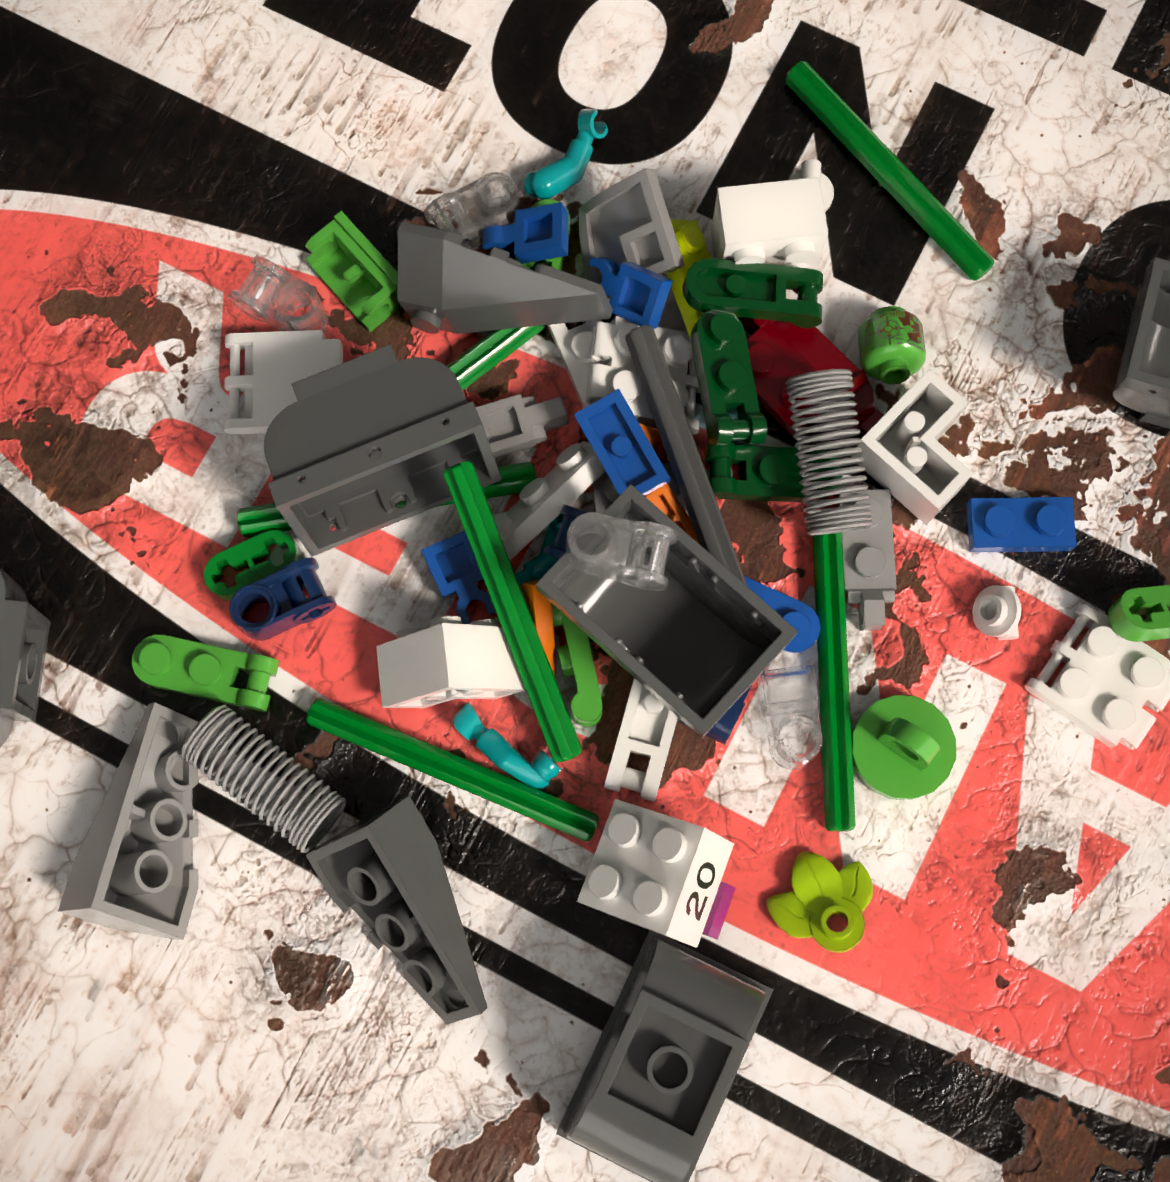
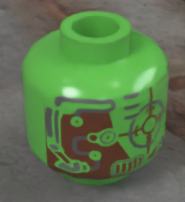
(891, 345)

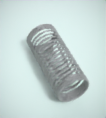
(827, 389)
(213, 736)

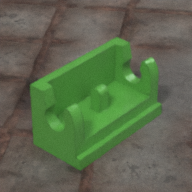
(354, 271)

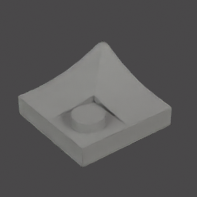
(629, 226)

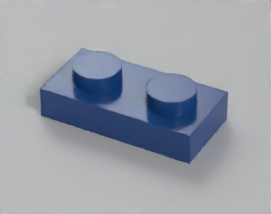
(622, 445)
(1021, 524)

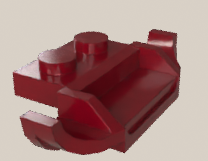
(784, 351)

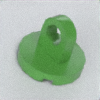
(903, 747)

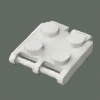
(271, 367)
(619, 371)
(1104, 682)

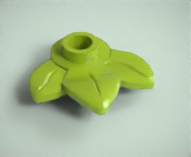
(819, 895)

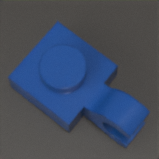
(535, 236)

